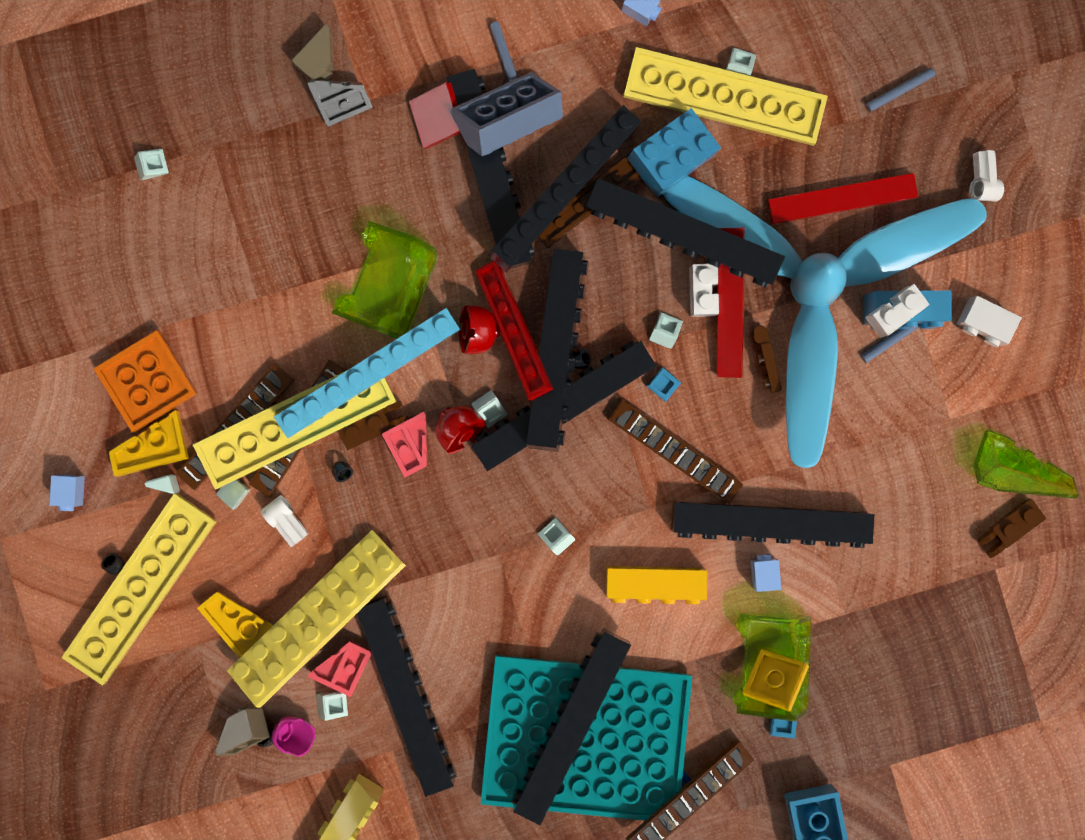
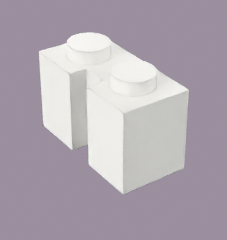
(702, 300)
(905, 306)
(988, 320)

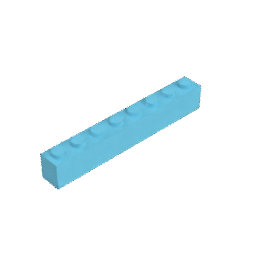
(366, 373)

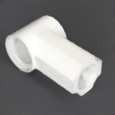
(985, 183)
(281, 515)

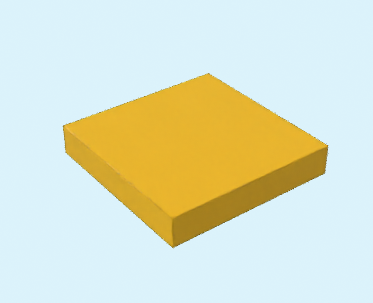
(775, 679)

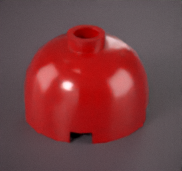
(478, 330)
(457, 426)

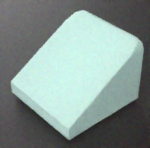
(741, 62)
(151, 164)
(666, 330)
(489, 409)
(166, 483)
(233, 493)
(556, 536)
(331, 705)

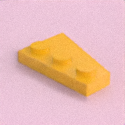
(155, 447)
(234, 623)

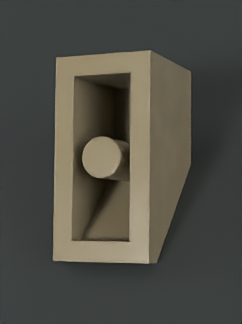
(317, 56)
(242, 731)

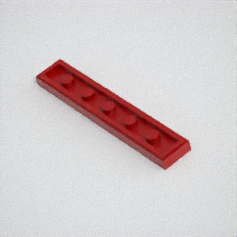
(842, 198)
(730, 319)
(514, 330)

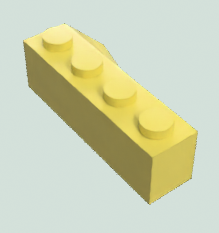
(354, 810)

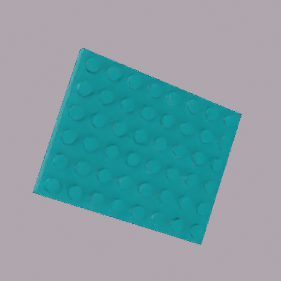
(628, 757)

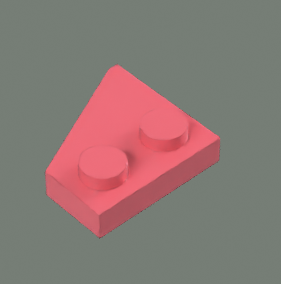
(409, 444)
(343, 668)

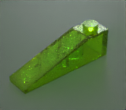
(1010, 469)

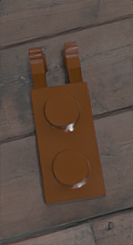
(766, 358)
(370, 426)
(1012, 527)

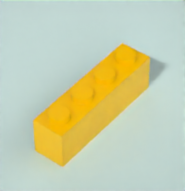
(656, 583)

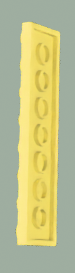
(725, 96)
(261, 440)
(139, 589)
(315, 619)

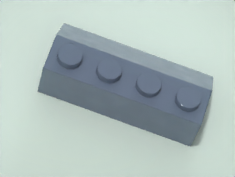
(508, 113)

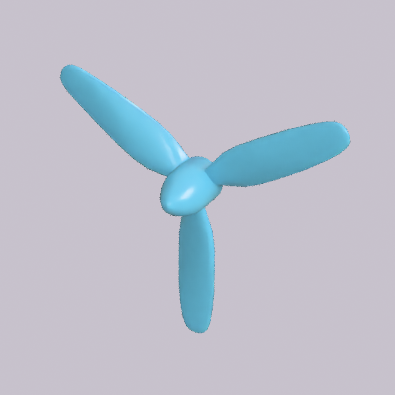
(819, 283)

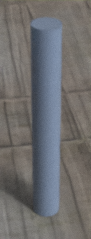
(503, 51)
(900, 89)
(886, 343)

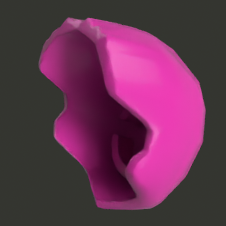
(293, 735)

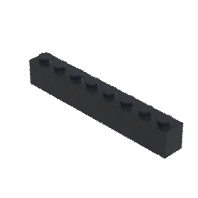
(490, 172)
(564, 188)
(686, 232)
(556, 348)
(585, 393)
(772, 522)
(406, 696)
(571, 726)

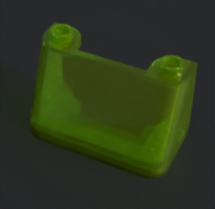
(389, 281)
(783, 635)

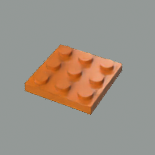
(145, 381)

